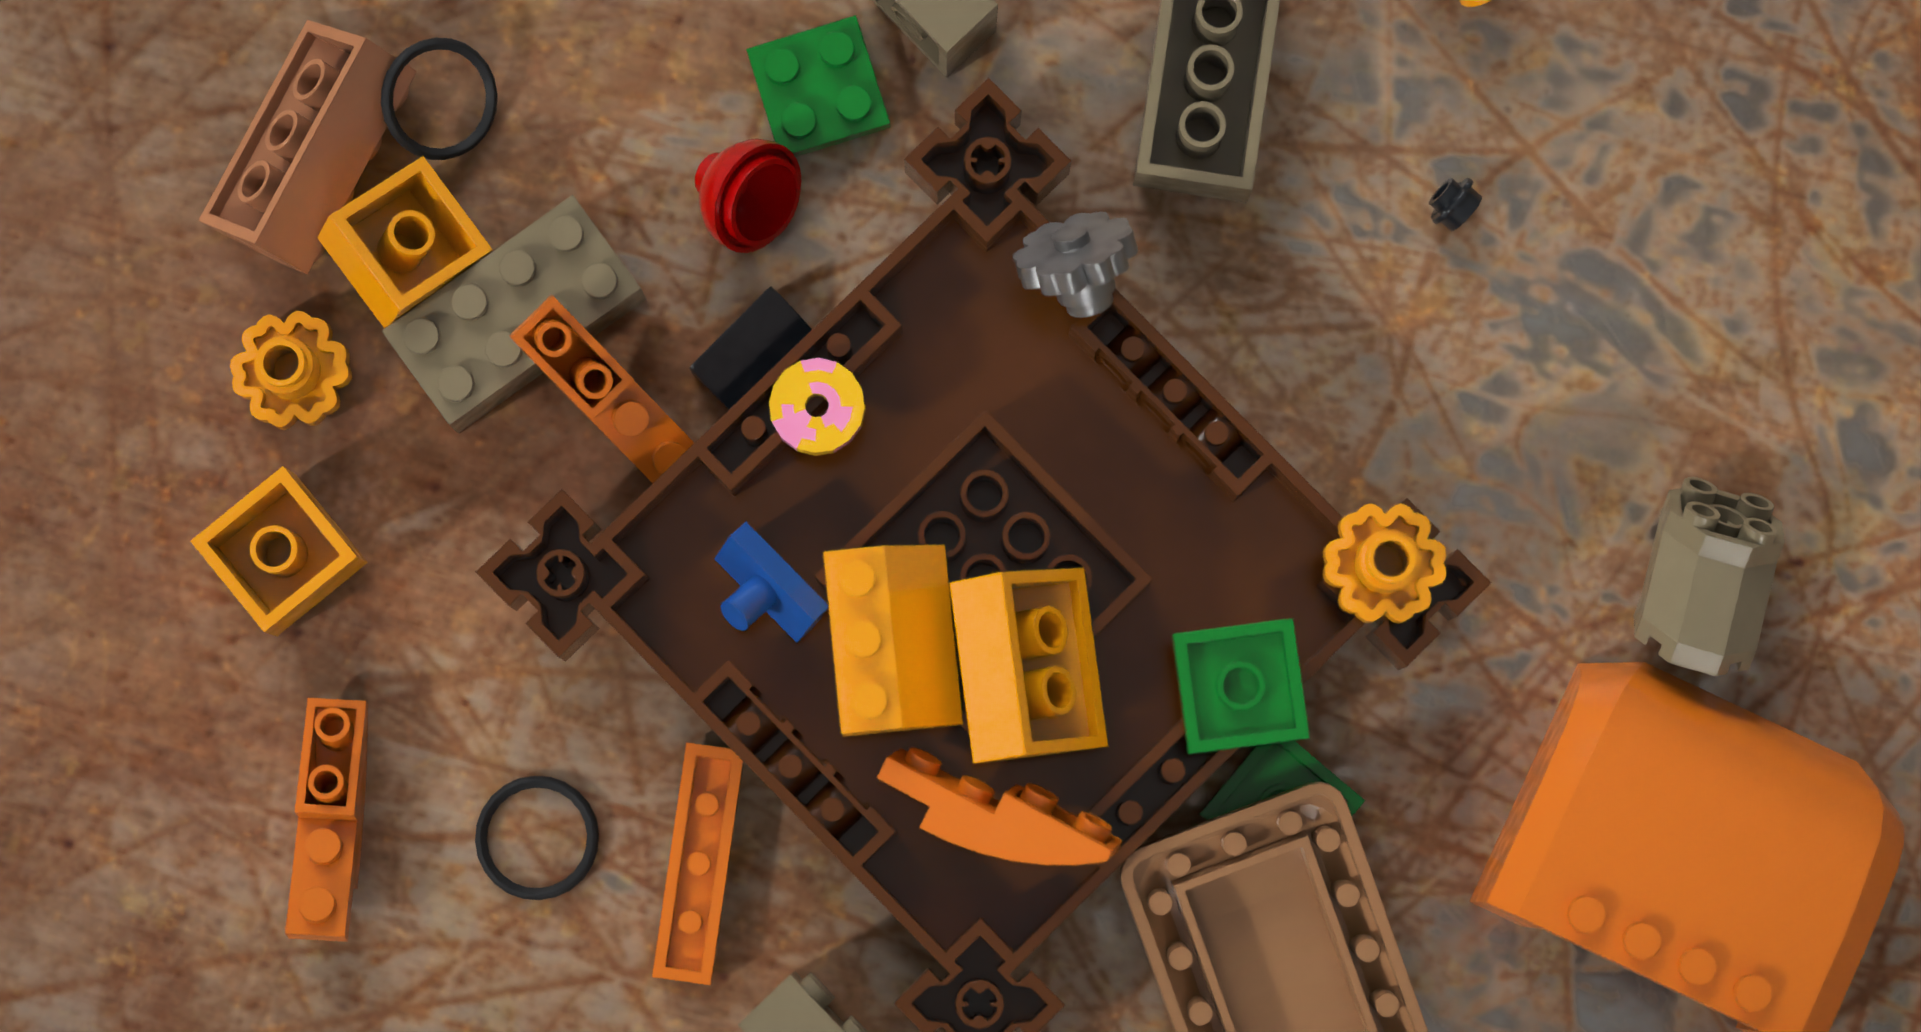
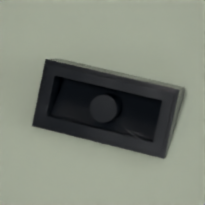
(750, 348)

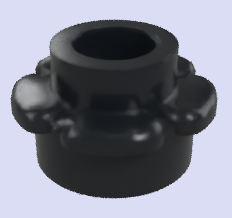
(1454, 203)

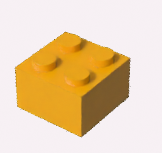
(402, 241)
(279, 551)

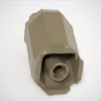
(1709, 577)

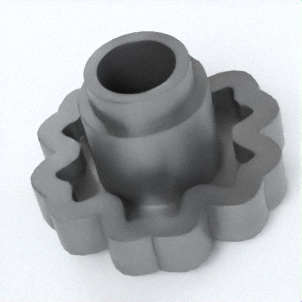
(1077, 260)

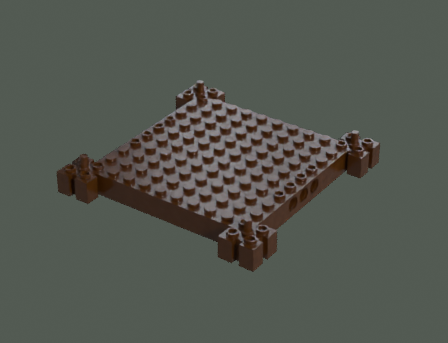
(1018, 451)

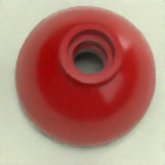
(748, 193)

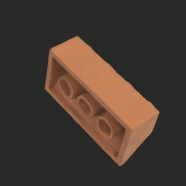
(306, 146)

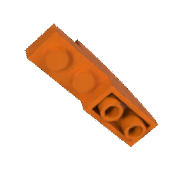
(601, 388)
(329, 819)
(1018, 828)

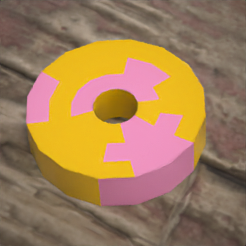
(817, 379)

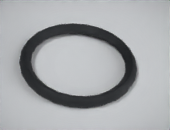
(390, 82)
(482, 833)

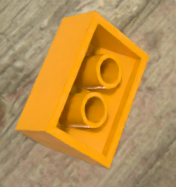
(892, 638)
(1028, 664)

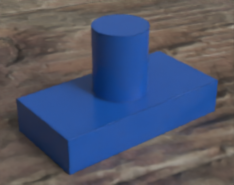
(766, 586)

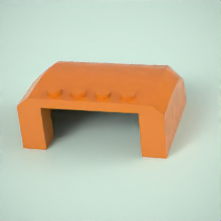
(1698, 848)

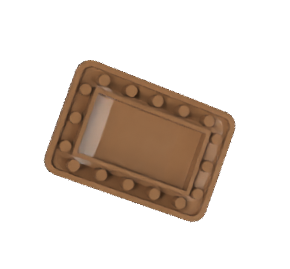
(1270, 922)

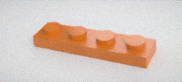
(698, 864)

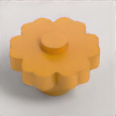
(291, 370)
(1384, 563)

